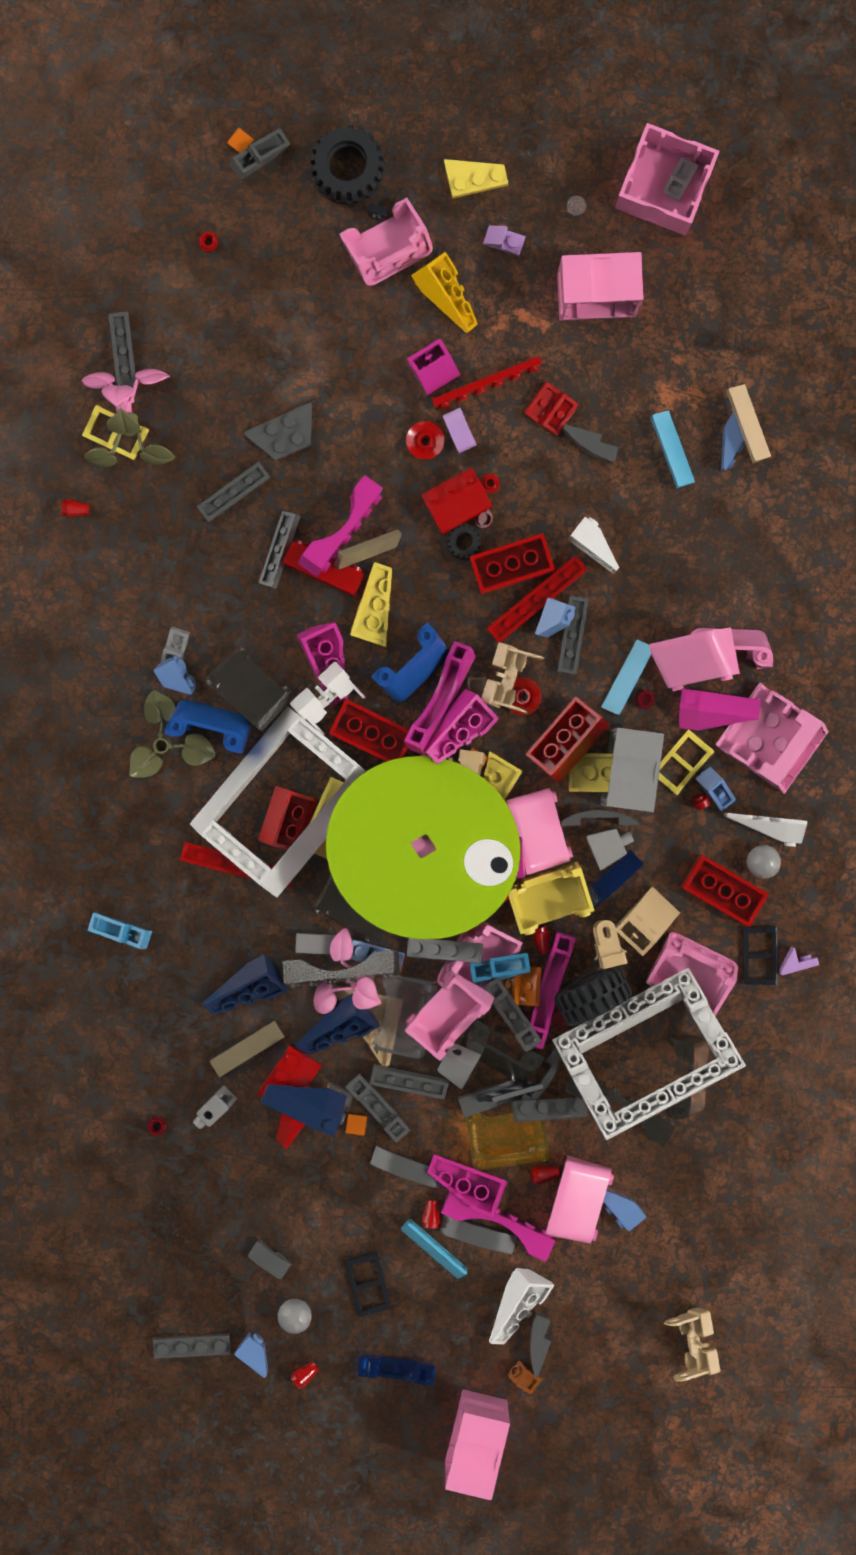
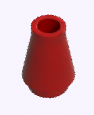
(74, 508)
(541, 938)
(542, 1174)
(431, 1215)
(303, 1375)

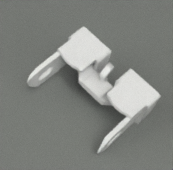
(337, 684)

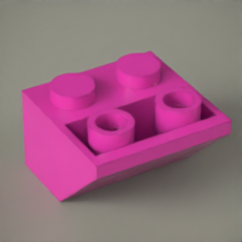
(433, 366)

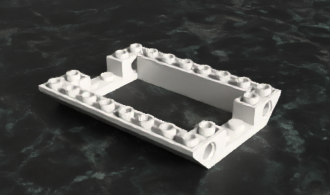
(278, 877)
(628, 1014)

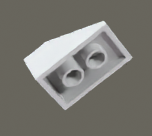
(592, 542)

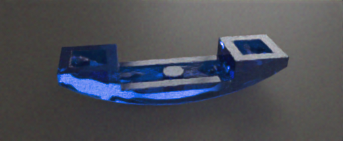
(614, 878)
(396, 1368)

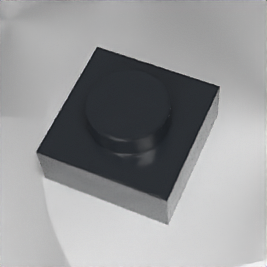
(377, 212)

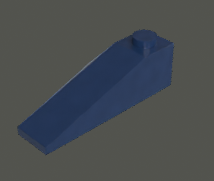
(253, 982)
(337, 1026)
(314, 1107)

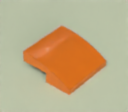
(525, 987)

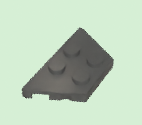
(285, 433)

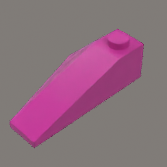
(322, 648)
(709, 710)
(462, 723)
(473, 1187)

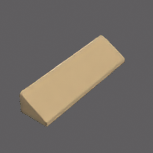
(748, 423)

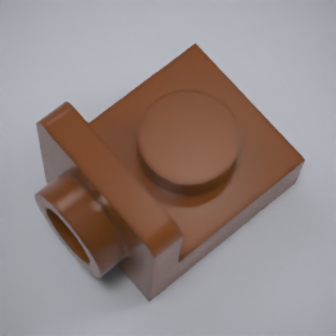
(524, 1377)

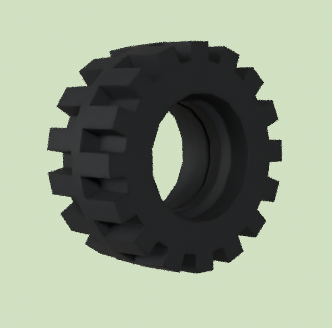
(451, 541)

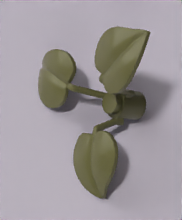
(128, 425)
(145, 762)

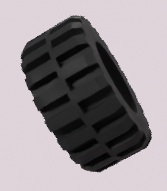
(347, 140)
(593, 995)

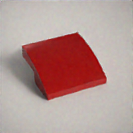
(551, 408)

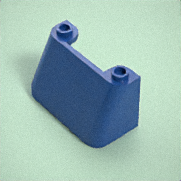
(417, 670)
(231, 723)

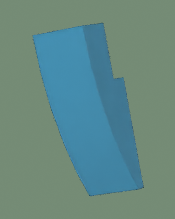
(119, 930)
(500, 968)

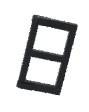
(774, 955)
(525, 1087)
(367, 1311)

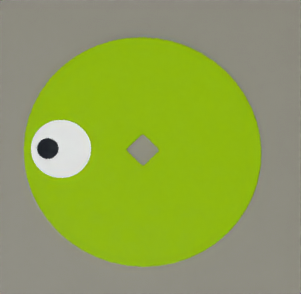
(385, 876)

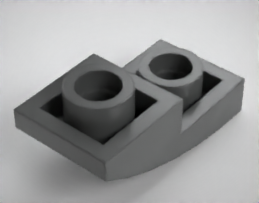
(269, 1260)

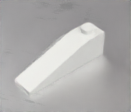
(781, 829)
(519, 1298)

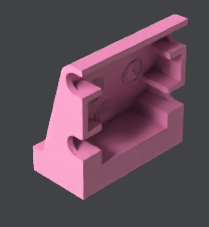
(775, 743)

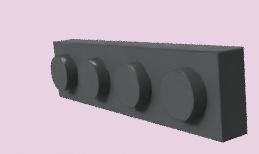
(122, 348)
(233, 492)
(279, 547)
(573, 637)
(445, 950)
(409, 1081)
(549, 1109)
(192, 1346)

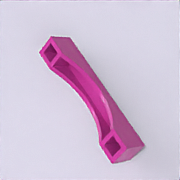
(320, 552)
(454, 672)
(550, 983)
(535, 1241)

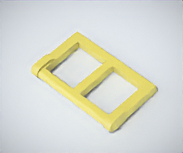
(97, 410)
(676, 790)

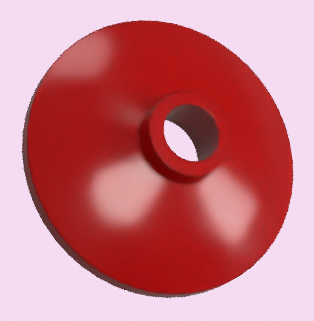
(425, 430)
(531, 688)

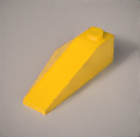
(439, 283)

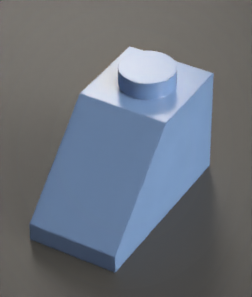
(554, 617)
(716, 788)
(253, 1353)

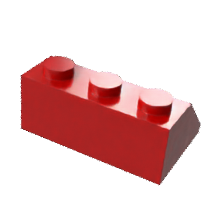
(456, 500)
(286, 817)
(292, 1069)

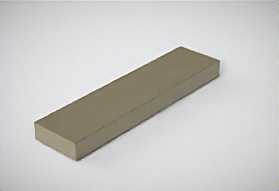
(367, 549)
(247, 1048)

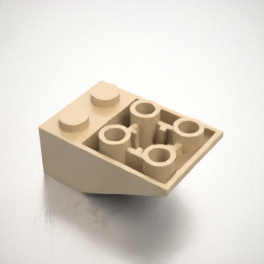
(647, 921)

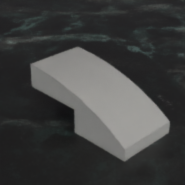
(680, 178)
(175, 644)
(313, 943)

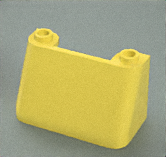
(549, 896)

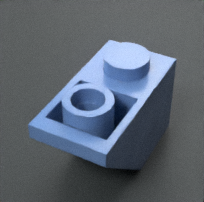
(173, 675)

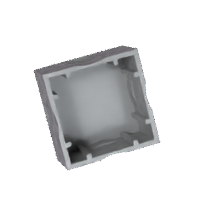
(633, 769)

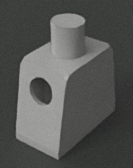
(608, 846)
(458, 1064)
(214, 1108)

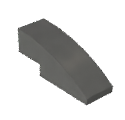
(259, 154)
(591, 444)
(471, 1106)
(539, 1340)

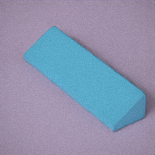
(672, 449)
(627, 678)
(434, 1249)

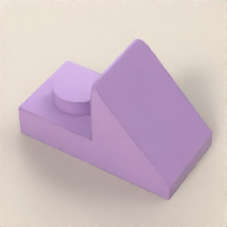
(504, 240)
(792, 964)

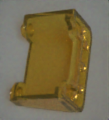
(503, 1143)

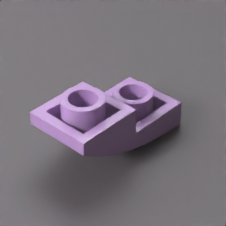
(459, 430)

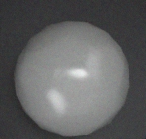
(763, 862)
(294, 1316)

